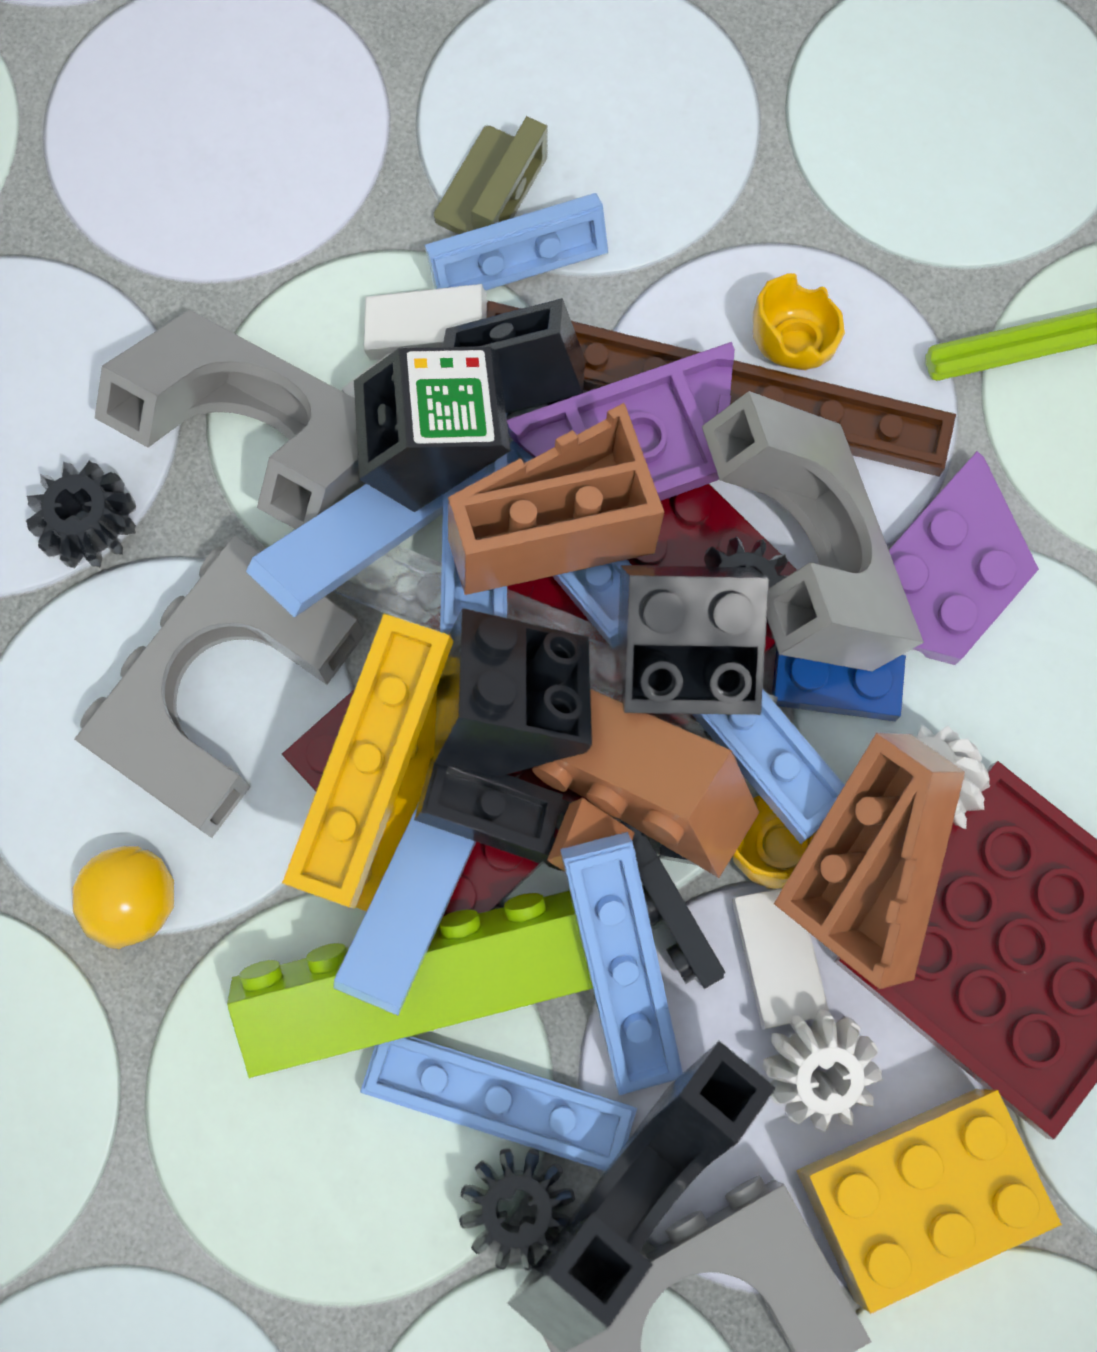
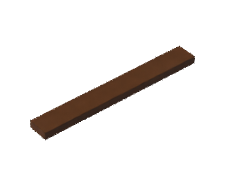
(873, 424)

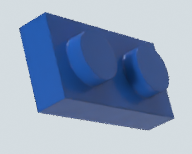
(839, 688)

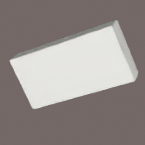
(419, 317)
(778, 961)

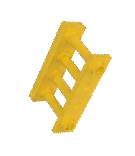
(373, 768)

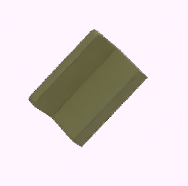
(494, 177)

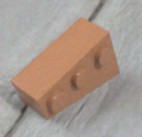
(558, 512)
(660, 783)
(878, 859)

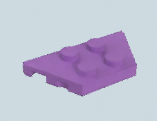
(664, 408)
(962, 562)

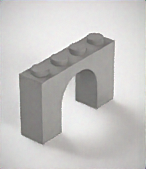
(204, 369)
(852, 602)
(139, 720)
(762, 1244)

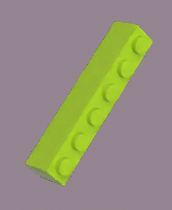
(469, 972)

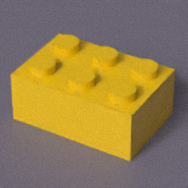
(928, 1198)

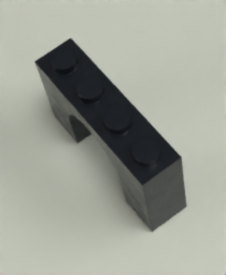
(597, 1254)

